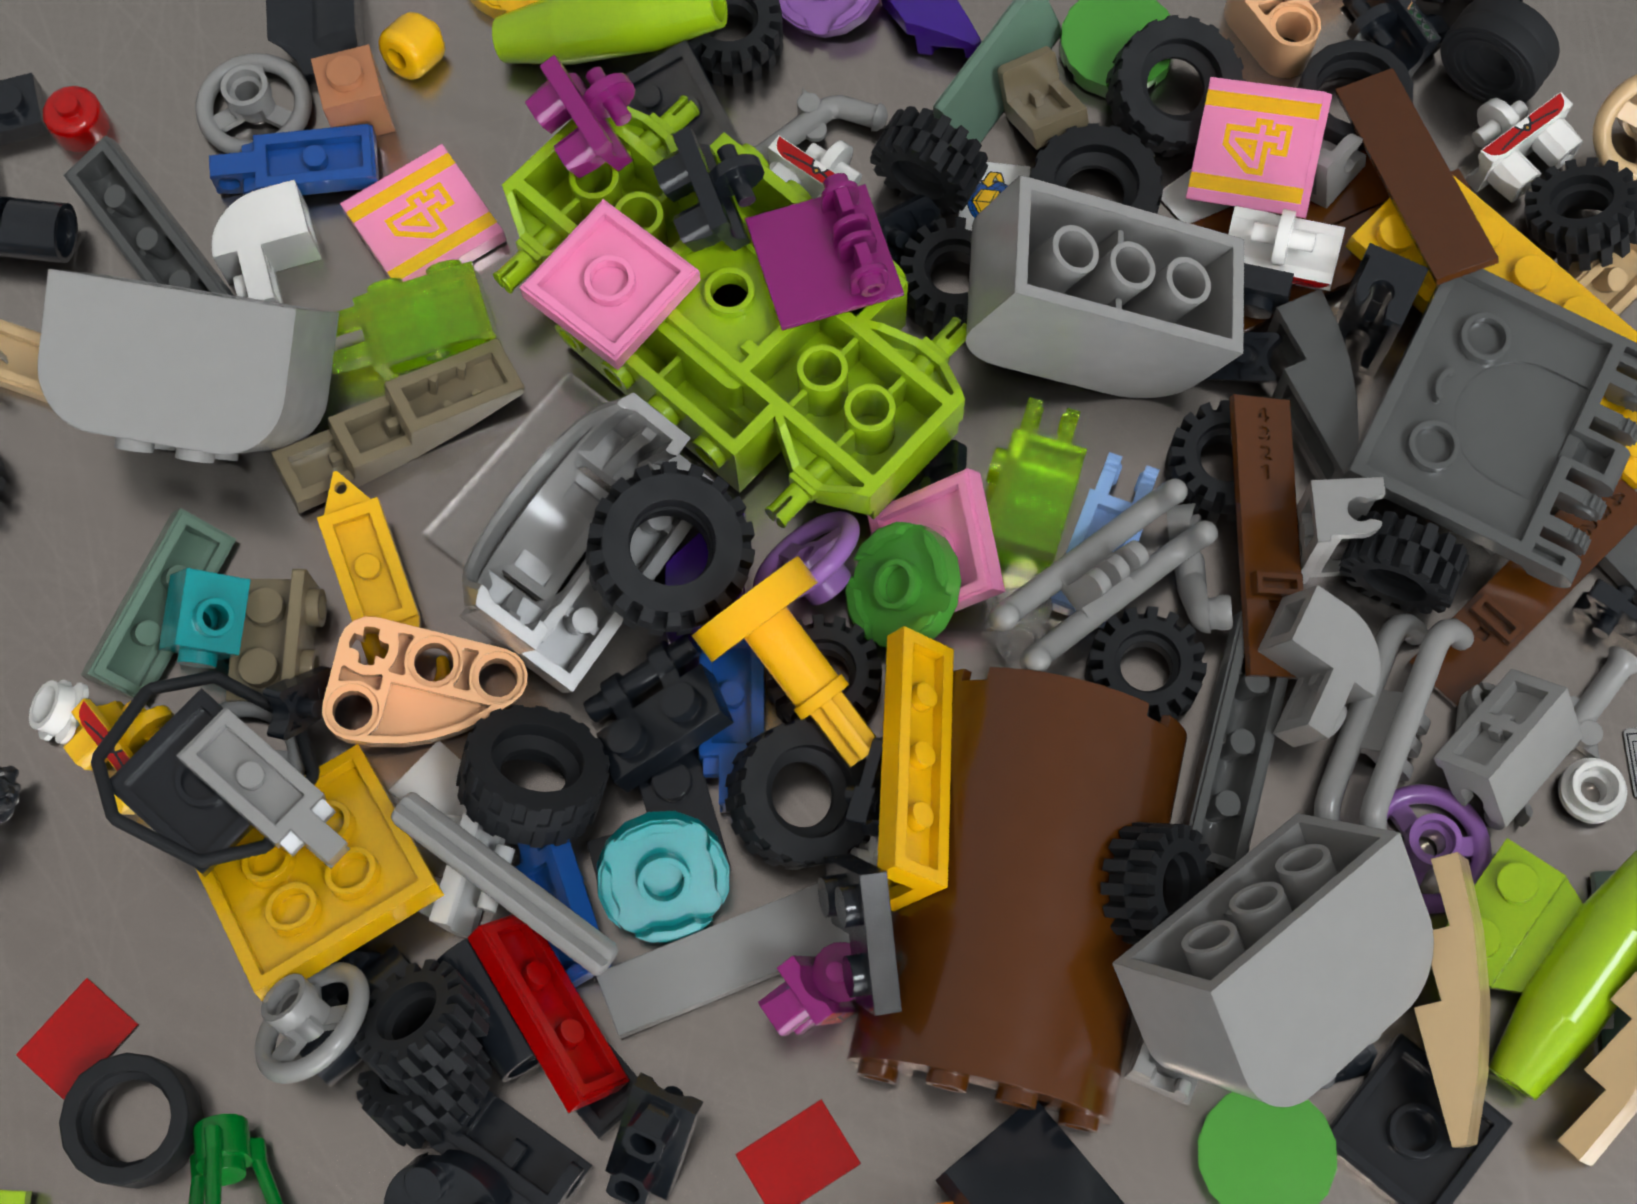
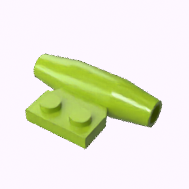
(601, 28)
(1559, 957)

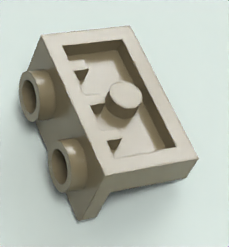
(279, 631)

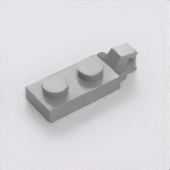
(263, 788)

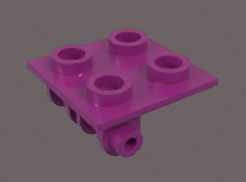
(824, 254)

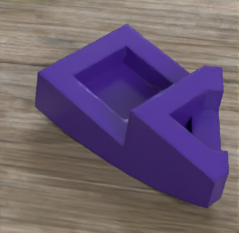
(935, 24)

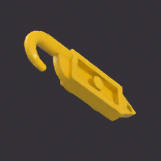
(368, 564)

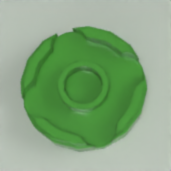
(1098, 31)
(920, 584)
(1266, 1152)

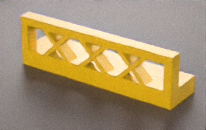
(916, 767)

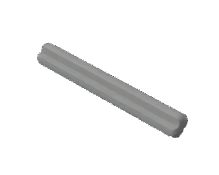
(505, 884)

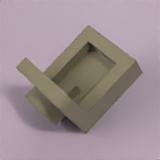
(1038, 99)

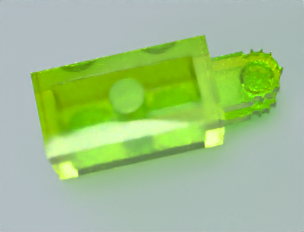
(416, 321)
(1033, 491)

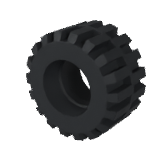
(677, 495)

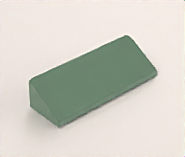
(975, 92)
(129, 647)

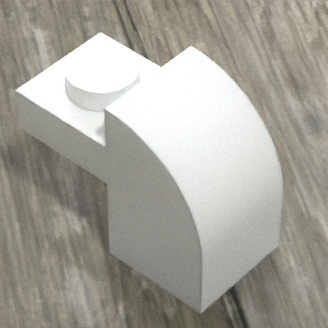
(263, 236)

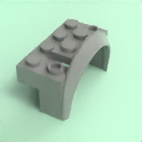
(545, 531)

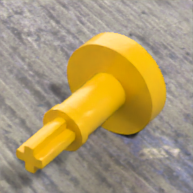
(790, 656)

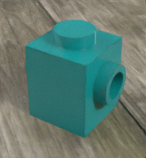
(204, 617)

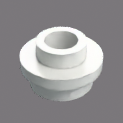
(1607, 780)

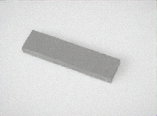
(715, 961)

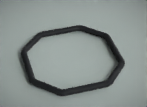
(151, 837)

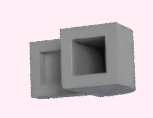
(1331, 657)

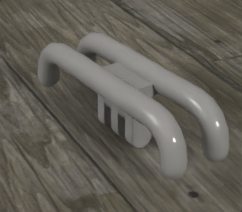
(1102, 580)
(1389, 722)

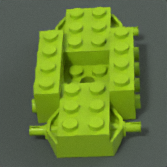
(838, 396)

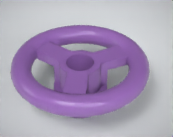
(822, 557)
(1441, 830)

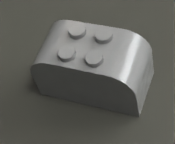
(1101, 292)
(183, 366)
(1284, 962)

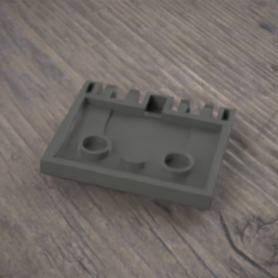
(1503, 421)

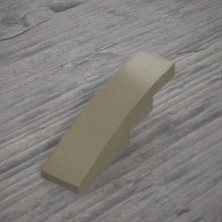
(401, 425)

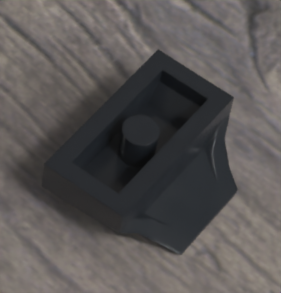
(314, 28)

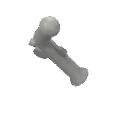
(816, 113)
(1599, 695)

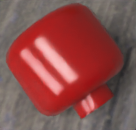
(75, 118)

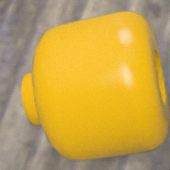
(412, 45)

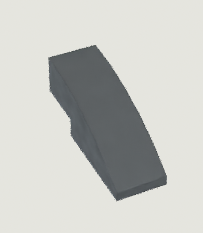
(1317, 383)

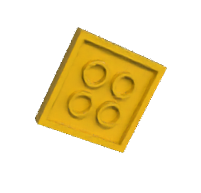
(303, 915)

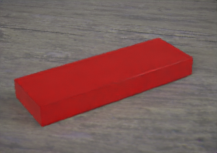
(548, 1012)

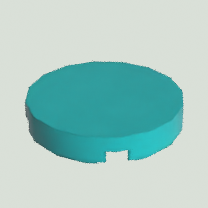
(662, 876)

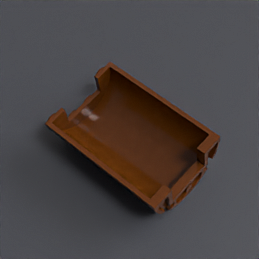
(1015, 958)

